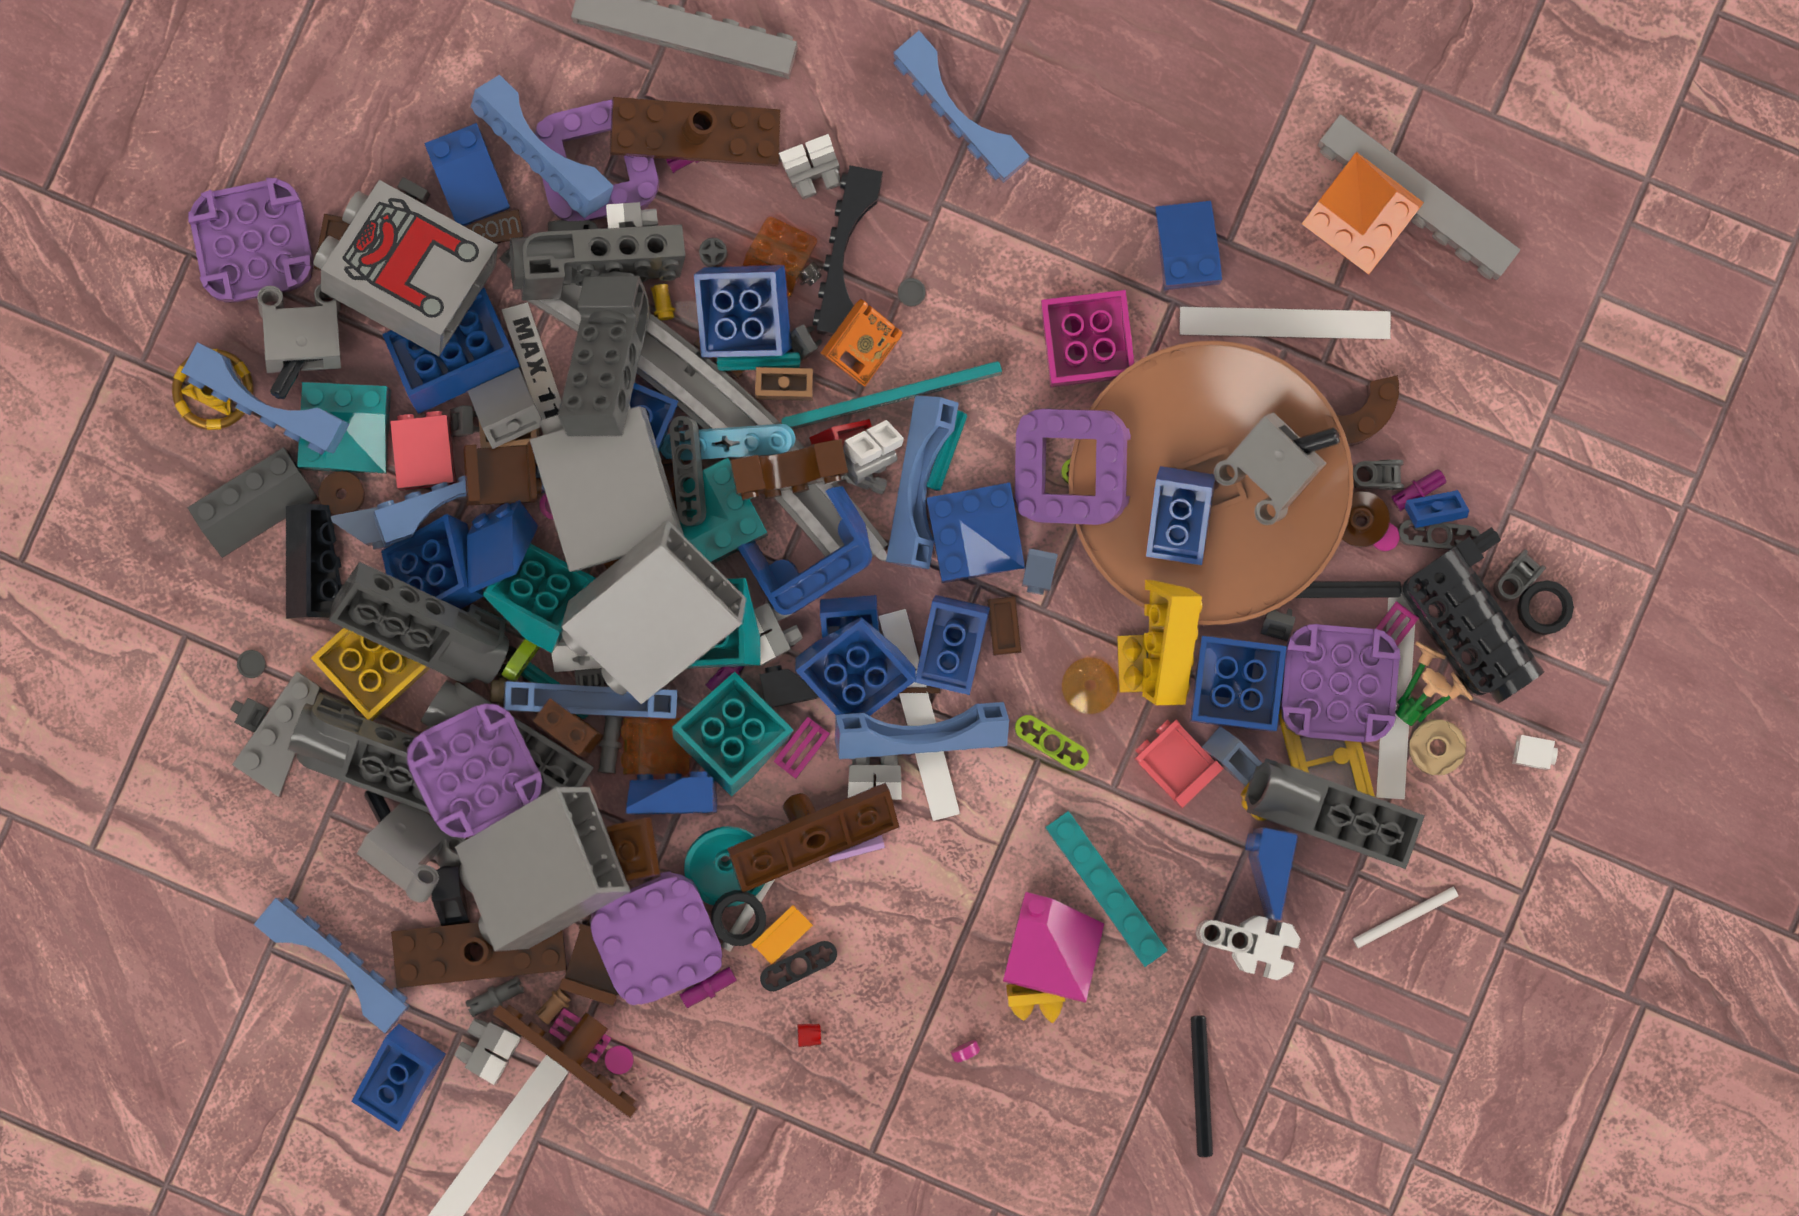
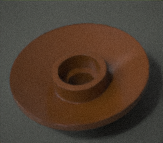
(1378, 520)

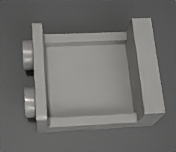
(505, 408)

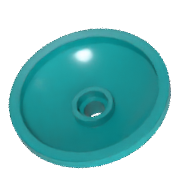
(708, 871)

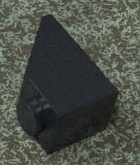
(784, 687)
(450, 897)

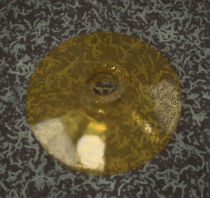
(1074, 685)

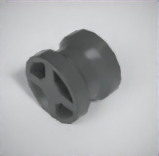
(713, 247)

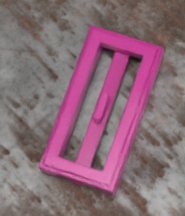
(1404, 612)
(816, 728)
(559, 1022)

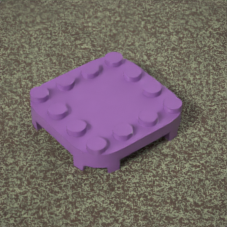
(251, 240)
(1340, 683)
(473, 770)
(656, 939)

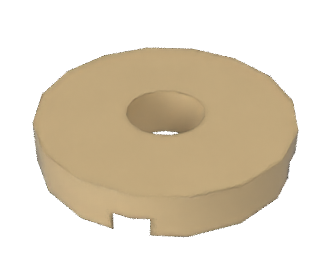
(1420, 747)

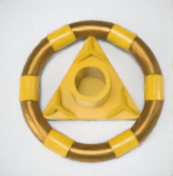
(205, 397)

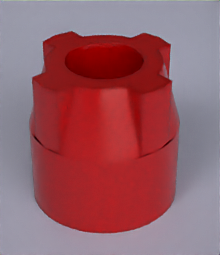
(809, 1035)

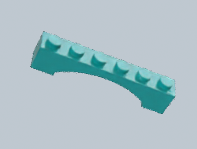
(1106, 889)

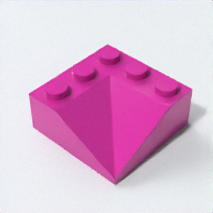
(1087, 337)

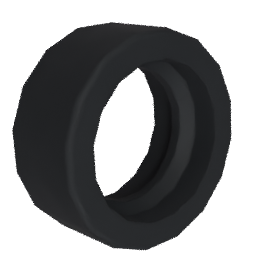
(1563, 595)
(738, 939)

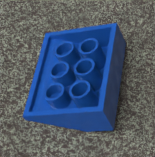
(471, 357)
(1271, 863)

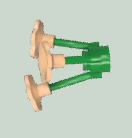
(1411, 709)

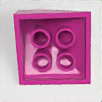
(1053, 948)

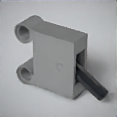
(298, 337)
(1277, 463)
(405, 844)

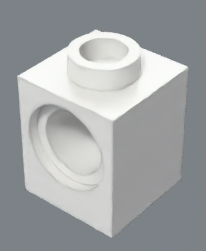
(1534, 752)

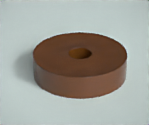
(341, 480)

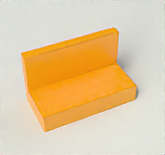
(782, 934)

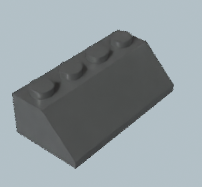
(252, 502)

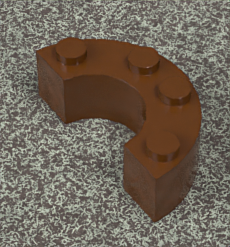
(1375, 413)
(789, 470)

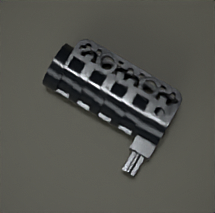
(1474, 621)

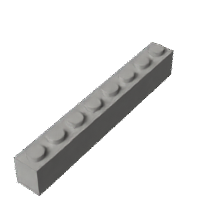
(690, 33)
(1439, 213)

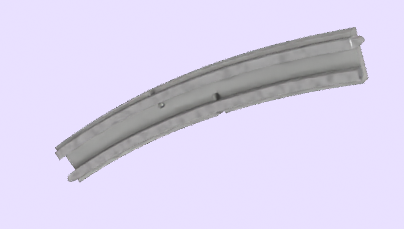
(719, 402)

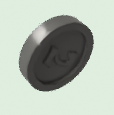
(911, 292)
(251, 664)

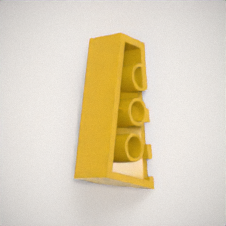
(1170, 642)

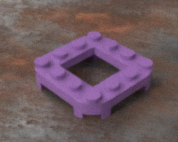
(585, 122)
(1111, 466)

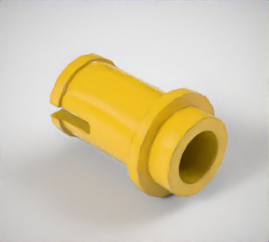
(662, 302)

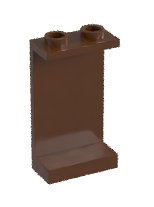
(568, 728)

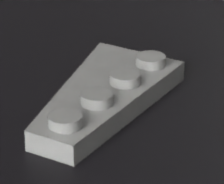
(267, 753)

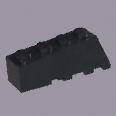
(310, 562)

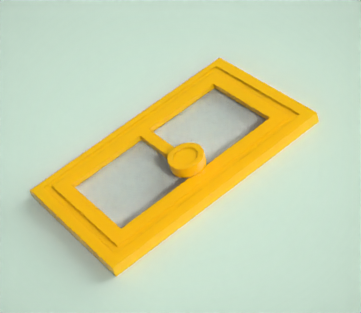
(1329, 759)

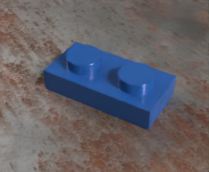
(1436, 509)

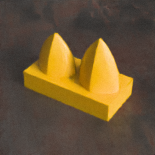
(1130, 663)
(1023, 1001)

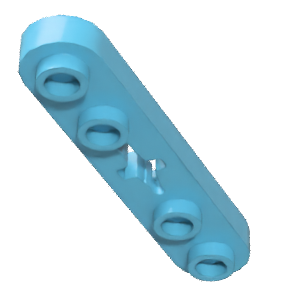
(753, 441)

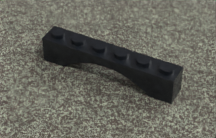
(860, 195)

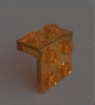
(781, 245)
(651, 747)

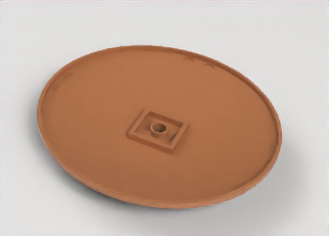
(1190, 413)

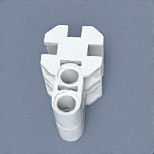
(1257, 944)

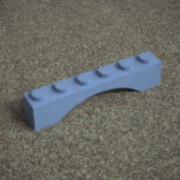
(997, 150)
(577, 183)
(216, 371)
(930, 426)
(402, 519)
(587, 700)
(978, 727)
(377, 1001)

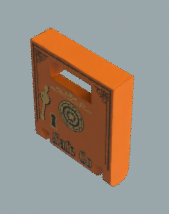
(865, 337)

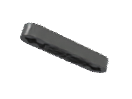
(692, 470)

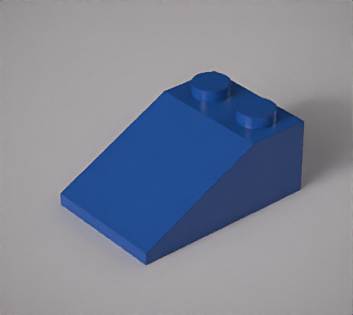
(467, 175)
(1188, 245)
(1180, 515)
(498, 544)
(842, 611)
(952, 644)
(398, 1077)

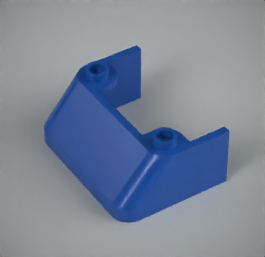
(793, 590)

